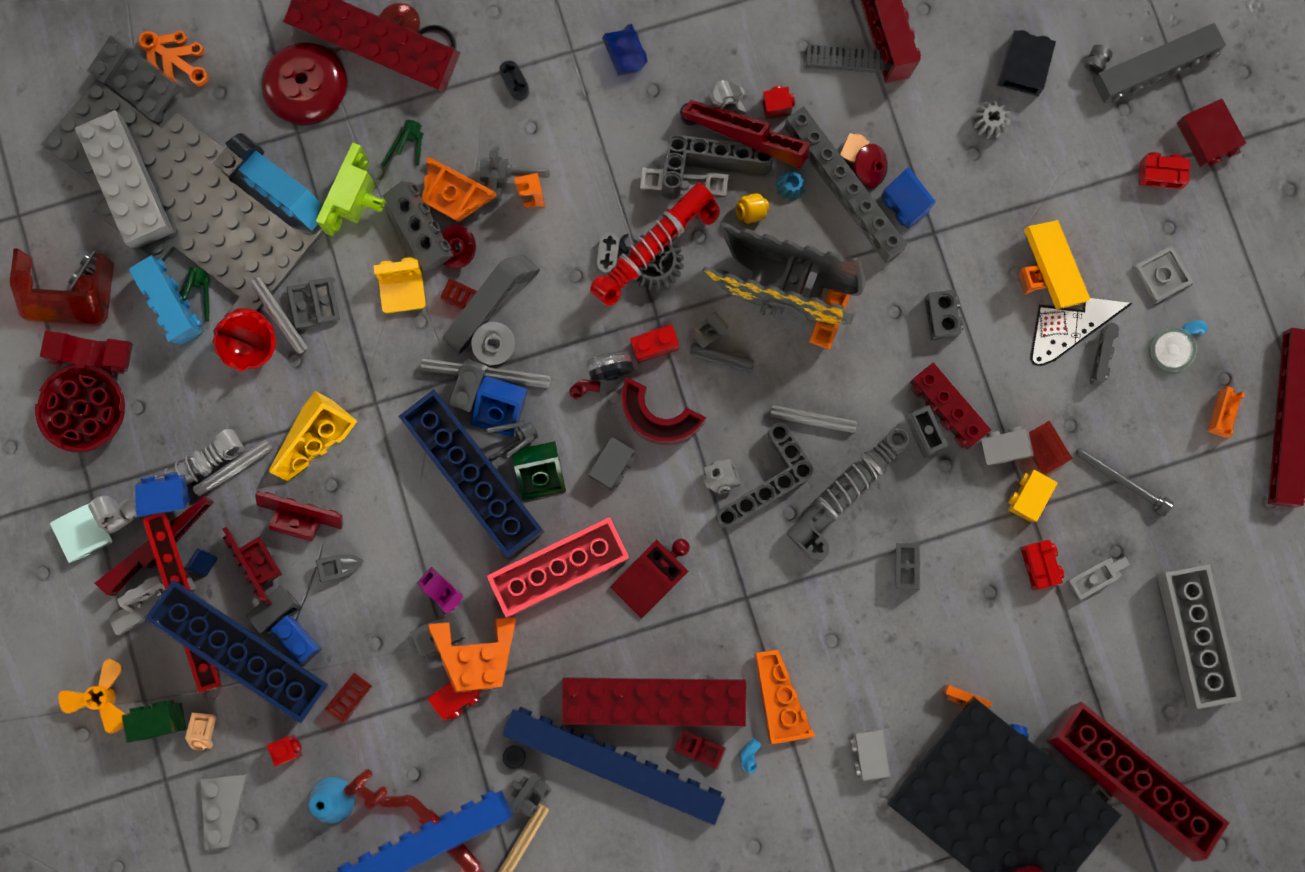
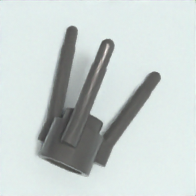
(525, 434)

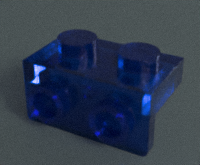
(625, 50)

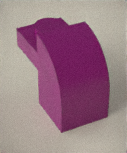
(440, 590)

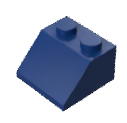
(908, 198)
(498, 405)
(161, 494)

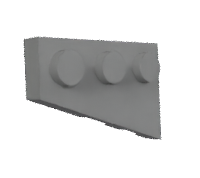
(220, 808)

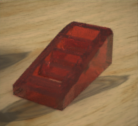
(445, 297)
(342, 718)

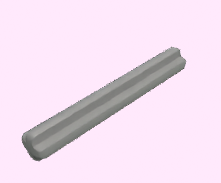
(278, 315)
(813, 419)
(232, 468)

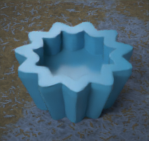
(790, 185)

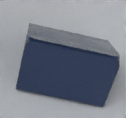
(201, 562)

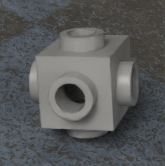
(721, 476)

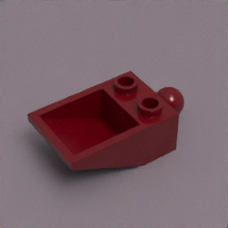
(650, 578)

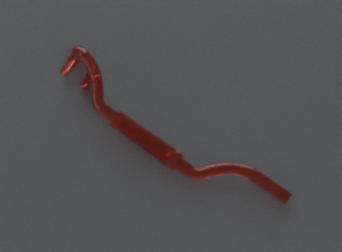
(459, 853)

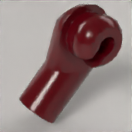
(582, 387)

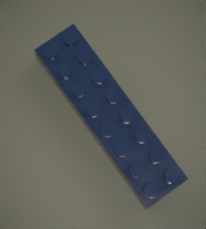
(471, 474)
(236, 651)

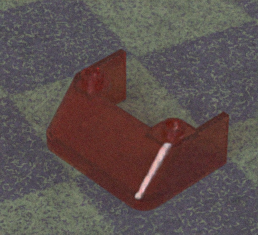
(81, 307)

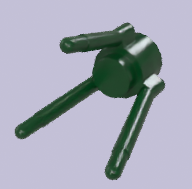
(408, 132)
(194, 279)

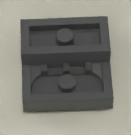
(313, 303)

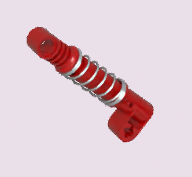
(695, 203)

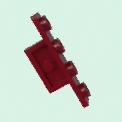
(297, 518)
(257, 562)

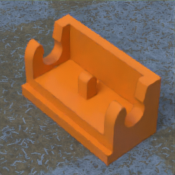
(530, 186)
(1225, 412)

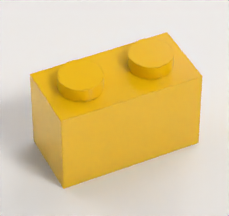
(1032, 495)

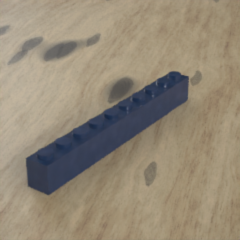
(614, 766)

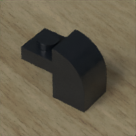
(237, 152)

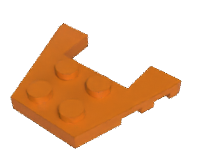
(477, 664)

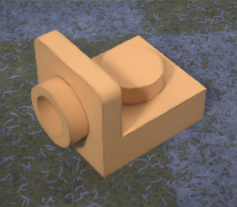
(200, 731)

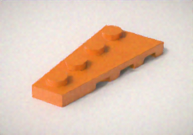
(781, 706)

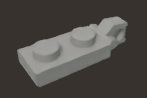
(1096, 577)

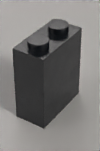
(1026, 62)

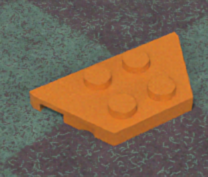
(453, 192)

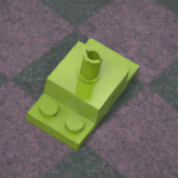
(349, 193)

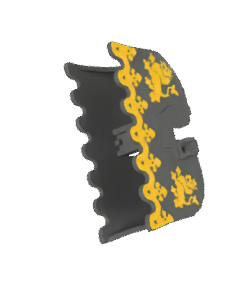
(781, 275)

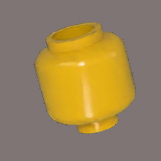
(752, 208)

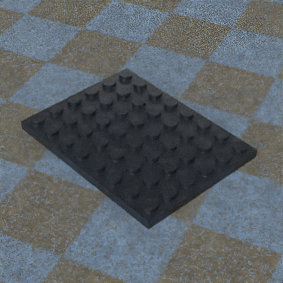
(1001, 800)

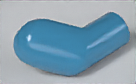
(1196, 326)
(747, 756)

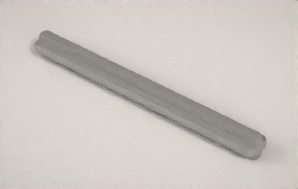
(504, 375)

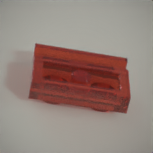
(1048, 448)

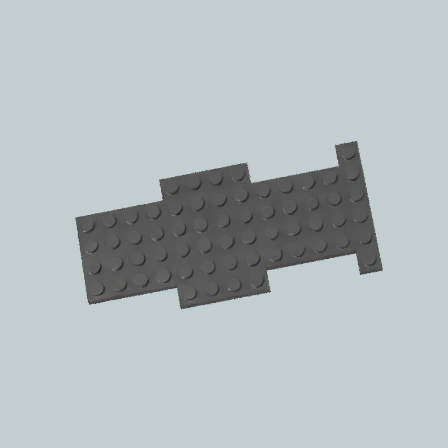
(209, 214)

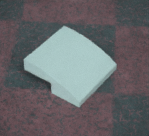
(79, 534)

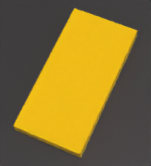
(1057, 264)

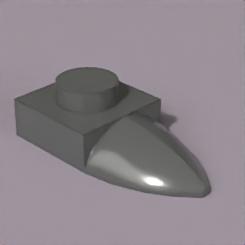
(337, 566)

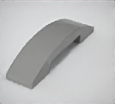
(716, 183)

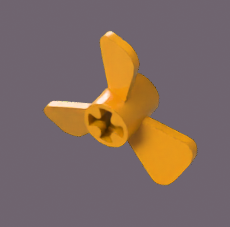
(110, 714)

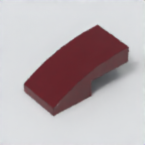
(700, 749)

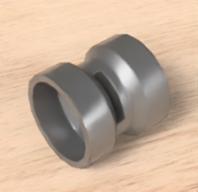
(1097, 61)

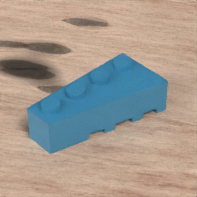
(281, 189)
(166, 300)

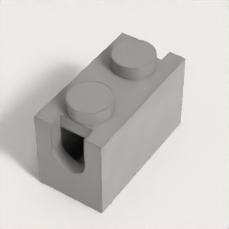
(1007, 446)
(870, 754)

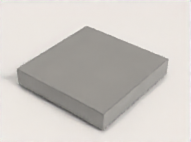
(1163, 274)

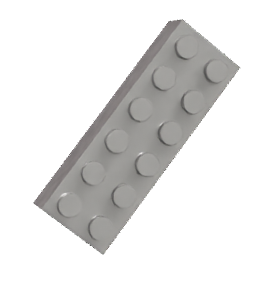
(124, 180)
(1199, 637)

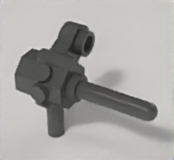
(498, 170)

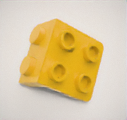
(400, 285)

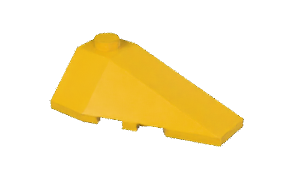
(314, 431)

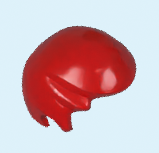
(244, 339)

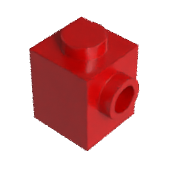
(777, 102)
(284, 750)

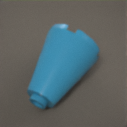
(329, 800)

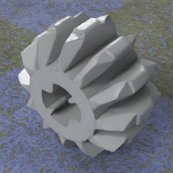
(993, 127)

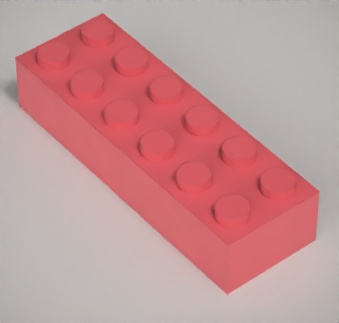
(558, 567)

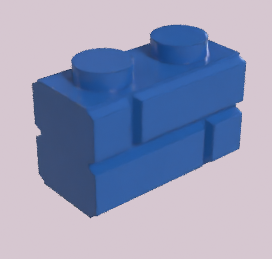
(295, 640)

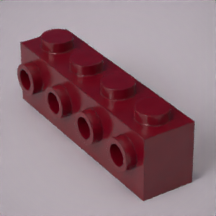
(949, 406)

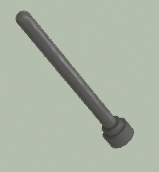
(1161, 504)

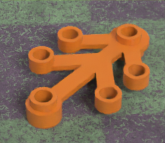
(172, 55)

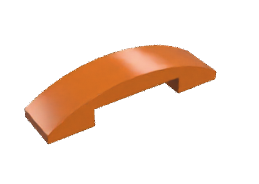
(824, 333)

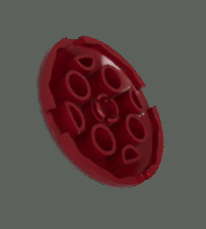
(309, 101)
(60, 405)

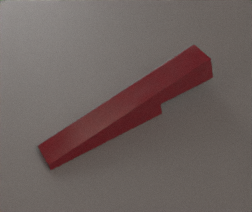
(749, 132)
(120, 575)

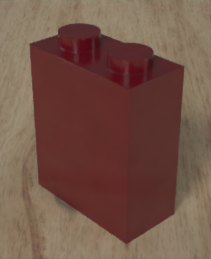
(1211, 133)

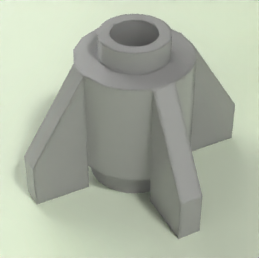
(727, 96)

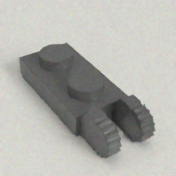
(1104, 354)

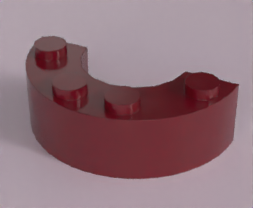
(67, 349)
(653, 428)

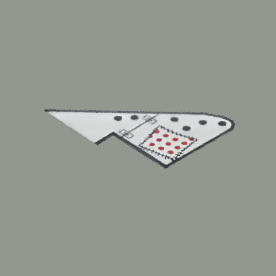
(1064, 328)

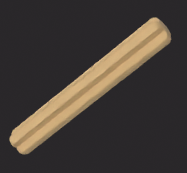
(524, 839)

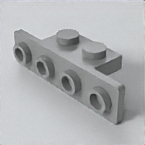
(138, 602)

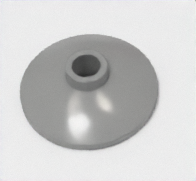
(495, 353)

